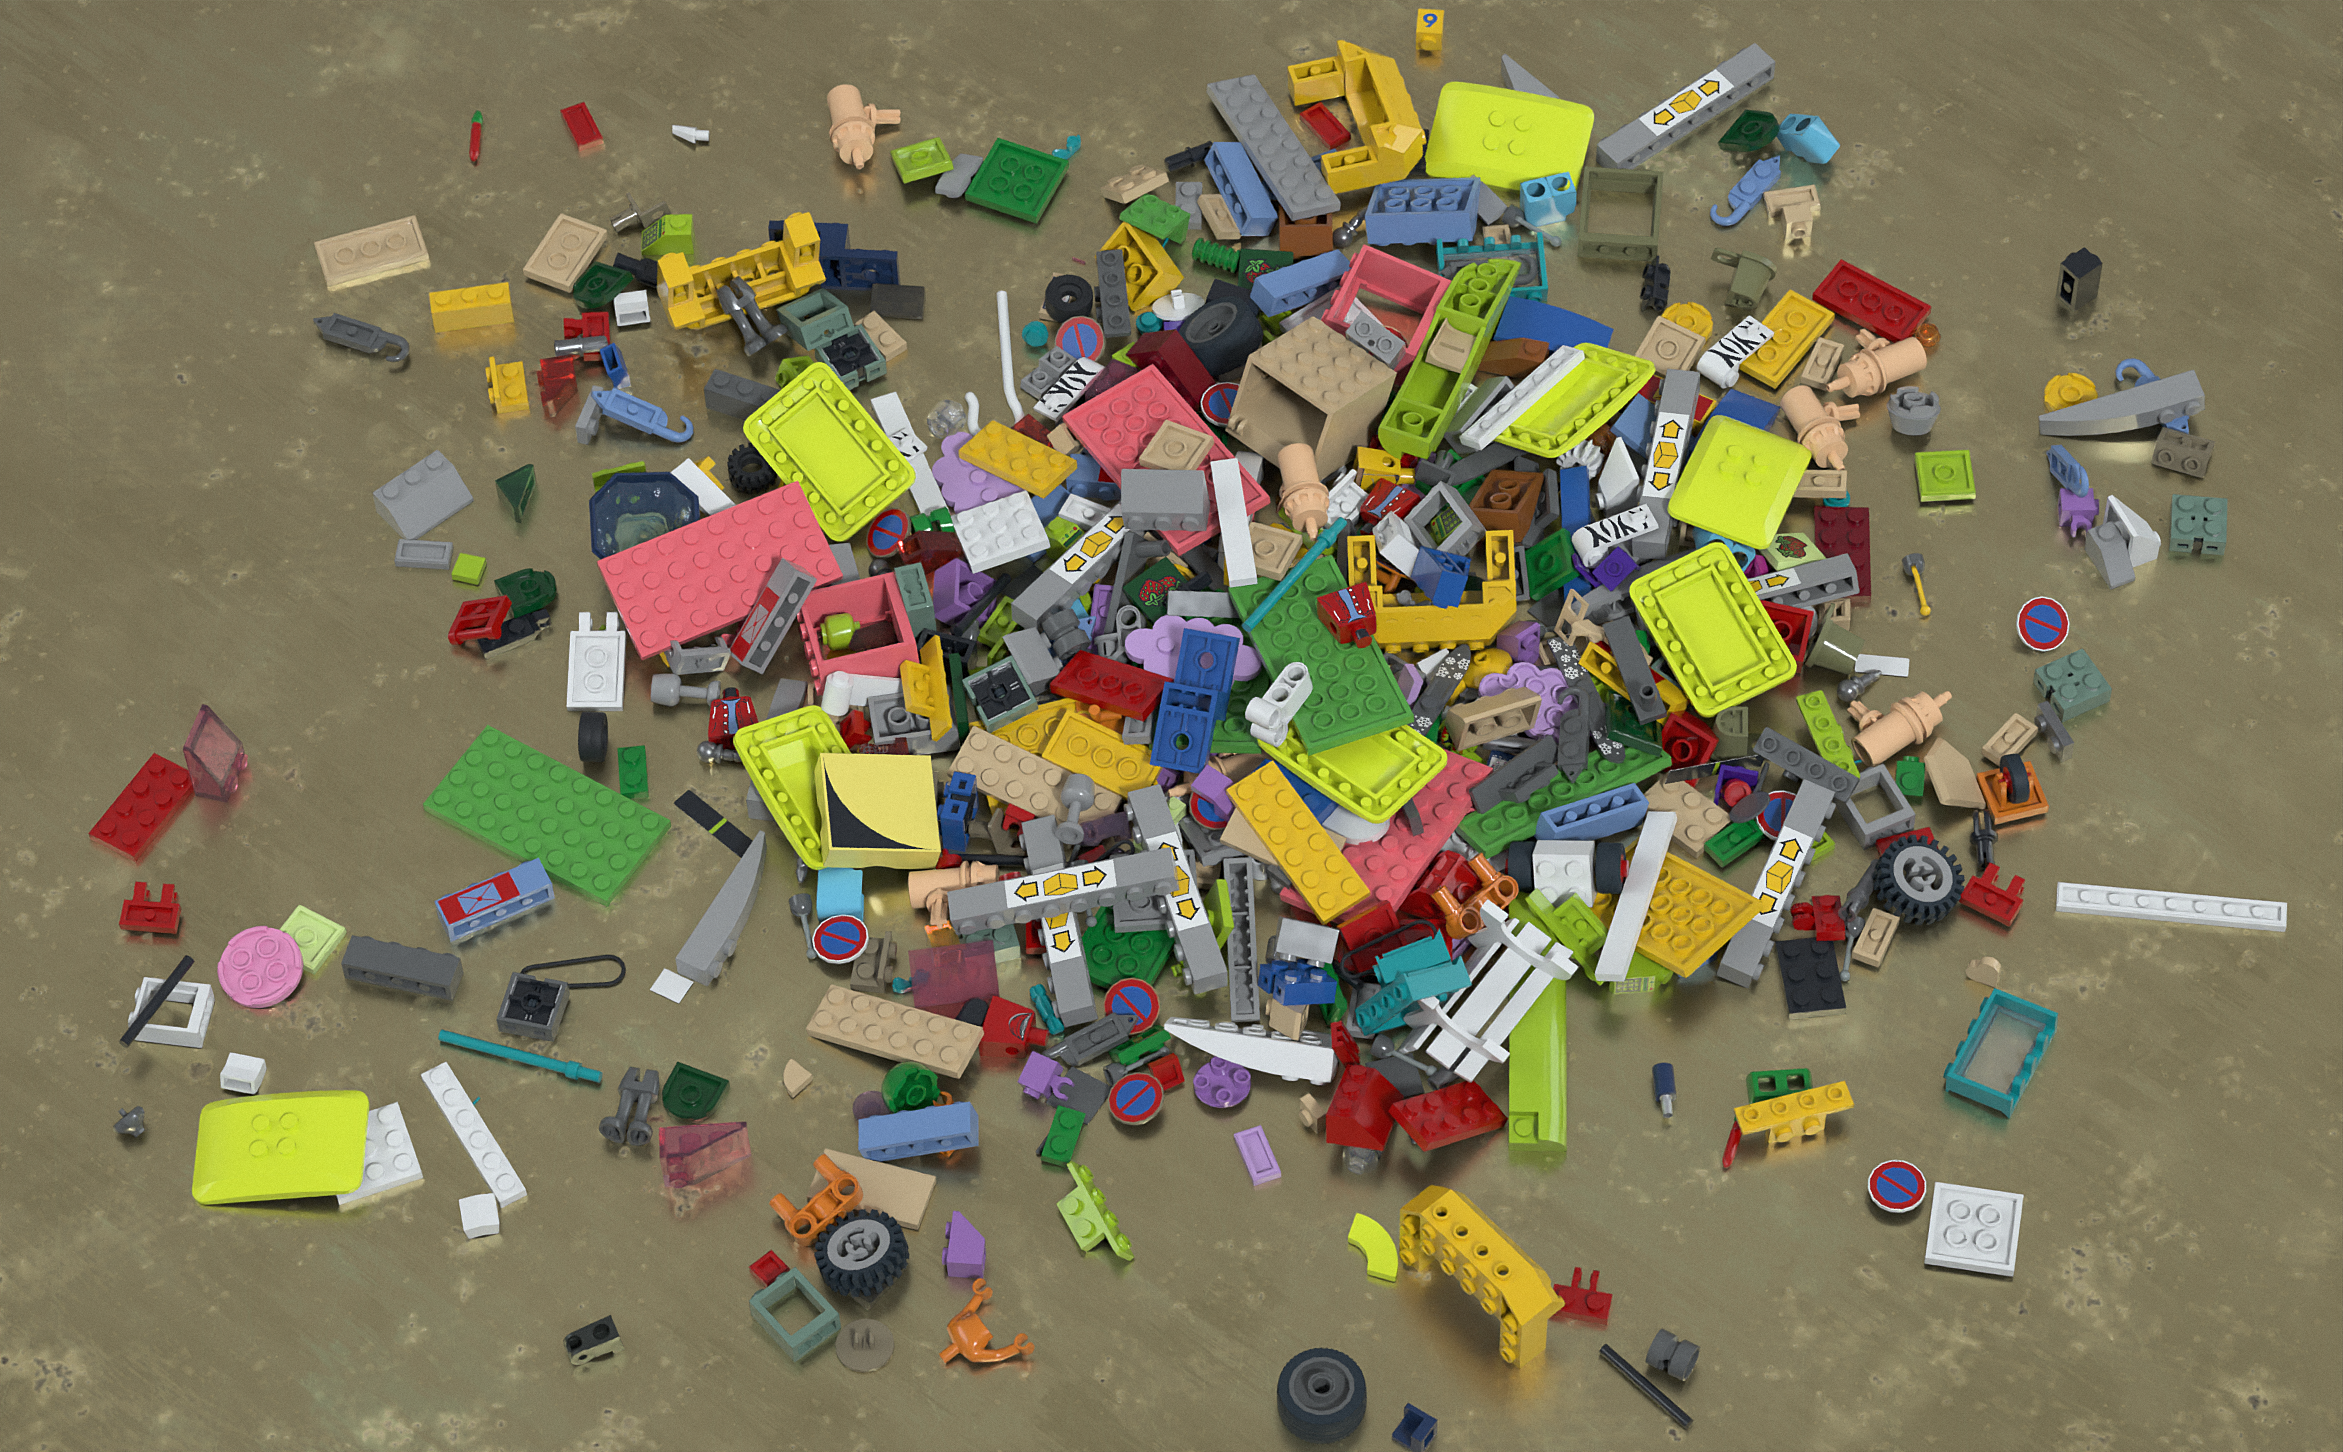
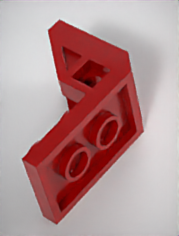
(1448, 870)

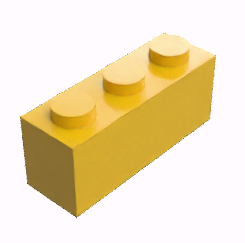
(471, 307)

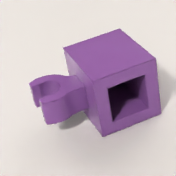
(2077, 511)
(1042, 1077)

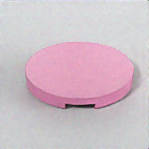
(260, 967)

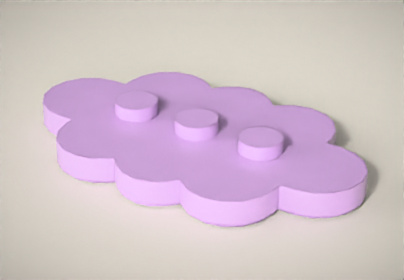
(965, 484)
(1161, 646)
(1547, 683)

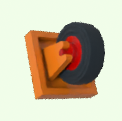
(2012, 790)

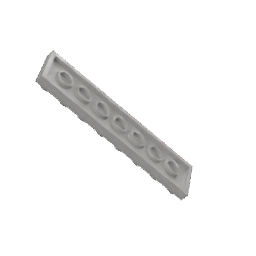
(1273, 147)

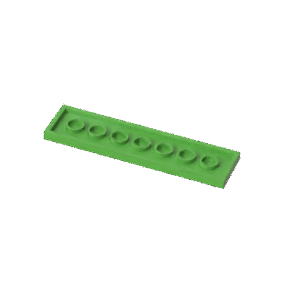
(1517, 821)

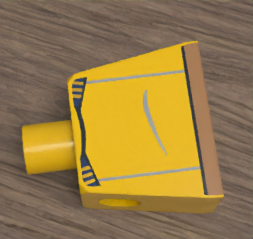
(1377, 464)

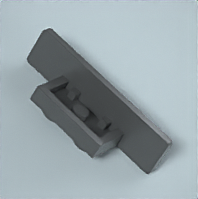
(1112, 294)
(1547, 505)
(1805, 764)
(1518, 777)

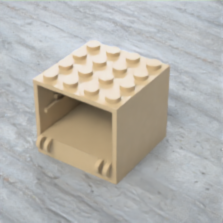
(1312, 392)

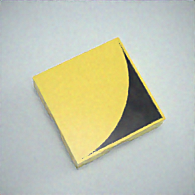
(877, 811)

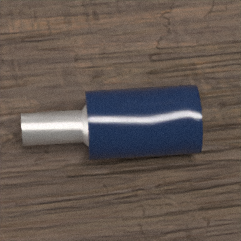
(1664, 1087)

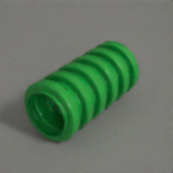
(1216, 255)

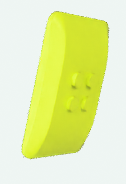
(1506, 136)
(1579, 402)
(832, 448)
(1739, 482)
(1712, 629)
(782, 762)
(1366, 775)
(281, 1146)

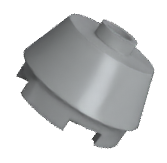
(1913, 411)

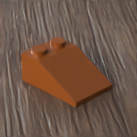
(1307, 235)
(1507, 501)

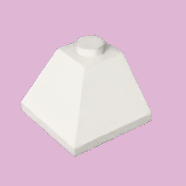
(1617, 482)
(2139, 538)

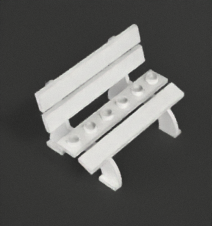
(1489, 994)

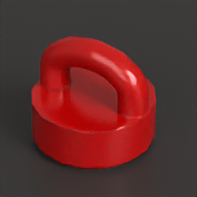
(1734, 791)
(948, 860)

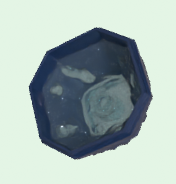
(638, 506)

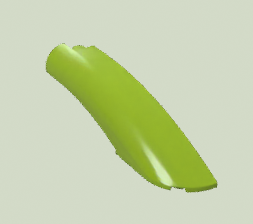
(1432, 393)
(1538, 1057)

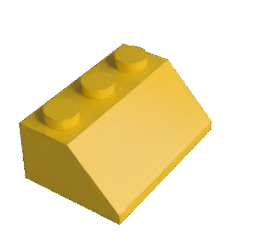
(1146, 265)

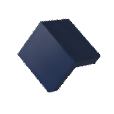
(1415, 1429)

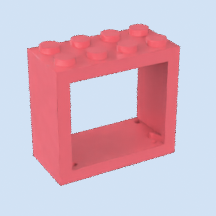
(1396, 282)
(869, 602)

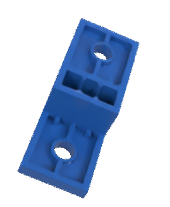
(1194, 701)

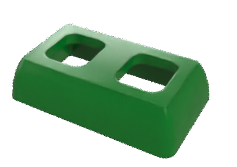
(1780, 1078)

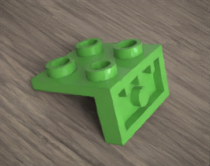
(1157, 218)

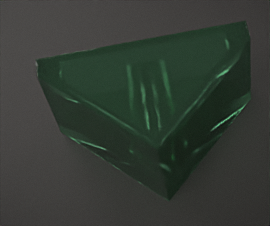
(516, 490)

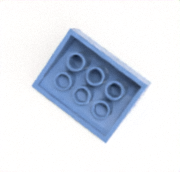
(1423, 211)

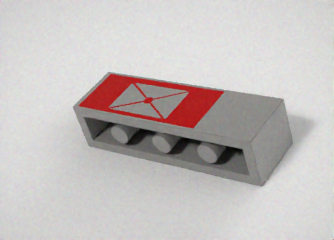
(772, 615)

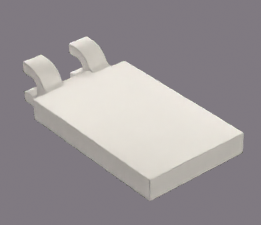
(596, 666)

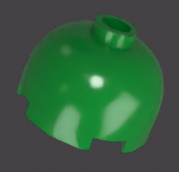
(909, 1087)

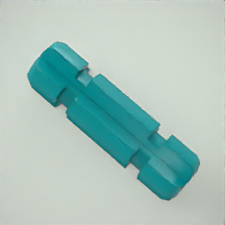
(1045, 1008)

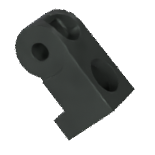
(593, 1341)

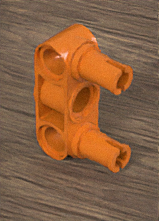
(1470, 909)
(823, 1207)

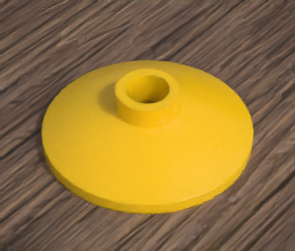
(1485, 663)

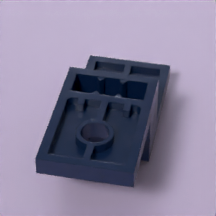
(845, 266)

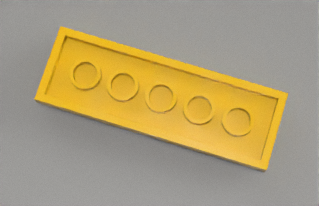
(1298, 842)

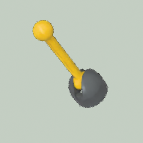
(1914, 566)

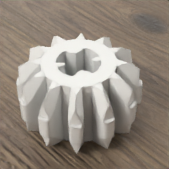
(1583, 455)

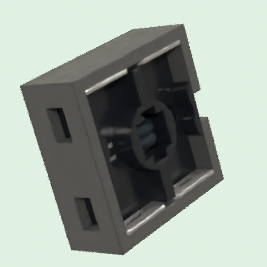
(533, 1007)

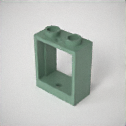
(824, 313)
(916, 598)
(808, 1336)

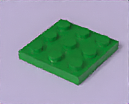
(1017, 180)
(1124, 954)

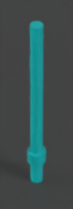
(1324, 541)
(571, 1069)

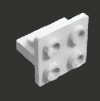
(1345, 499)

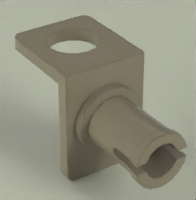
(634, 214)
(994, 830)

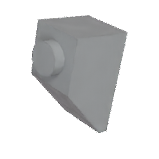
(2109, 554)

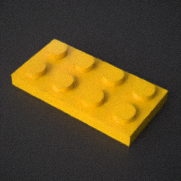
(1796, 328)
(1018, 459)
(1100, 753)

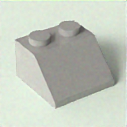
(1033, 658)
(1305, 940)

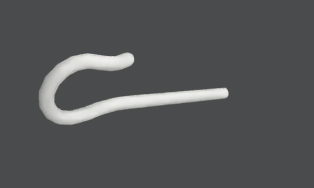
(1007, 370)

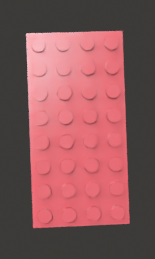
(1124, 421)
(714, 569)
(1398, 858)

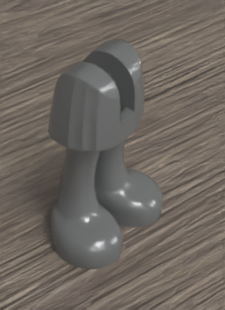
(746, 300)
(633, 1091)

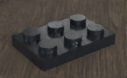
(1810, 978)

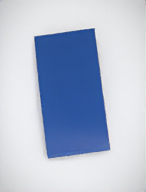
(1549, 324)
(1744, 409)

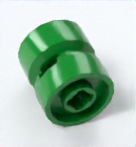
(940, 516)

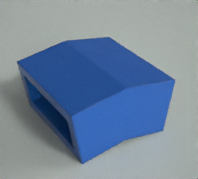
(613, 356)

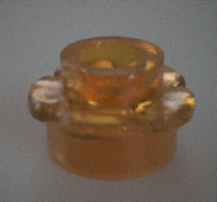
(1928, 330)

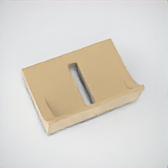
(1450, 348)

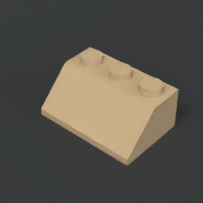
(1492, 717)

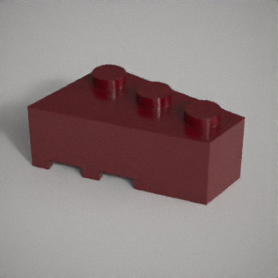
(1175, 362)

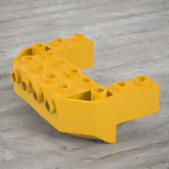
(1380, 111)
(792, 260)
(1473, 623)
(1487, 1264)

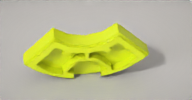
(1376, 1245)

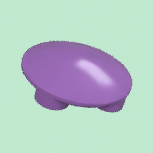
(1221, 1083)

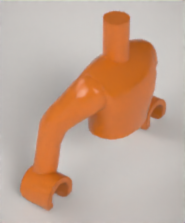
(971, 1336)

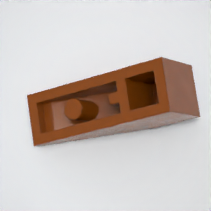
(1514, 357)

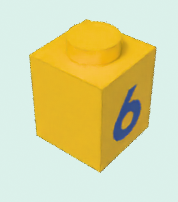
(1429, 29)

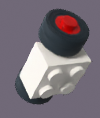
(1568, 868)

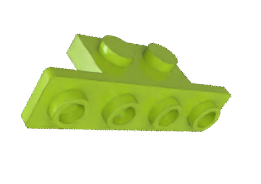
(996, 627)
(1825, 731)
(1574, 926)
(1089, 1216)

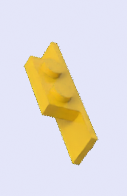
(926, 688)
(1794, 1113)

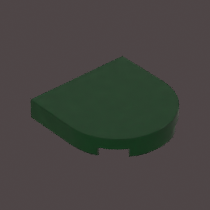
(1750, 132)
(600, 285)
(527, 590)
(692, 1094)

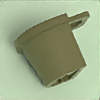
(1749, 276)
(1834, 646)
(1733, 735)

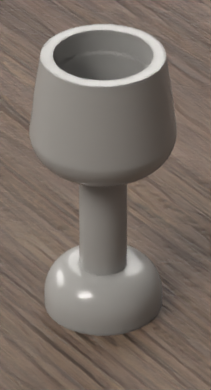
(668, 688)
(1077, 797)

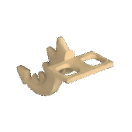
(1582, 627)

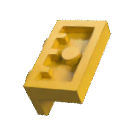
(509, 386)

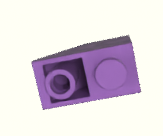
(1521, 641)
(966, 1249)

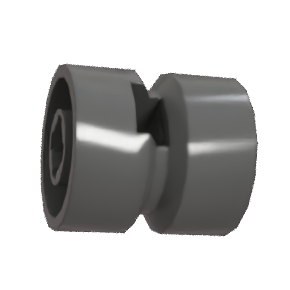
(1067, 636)
(1672, 1354)

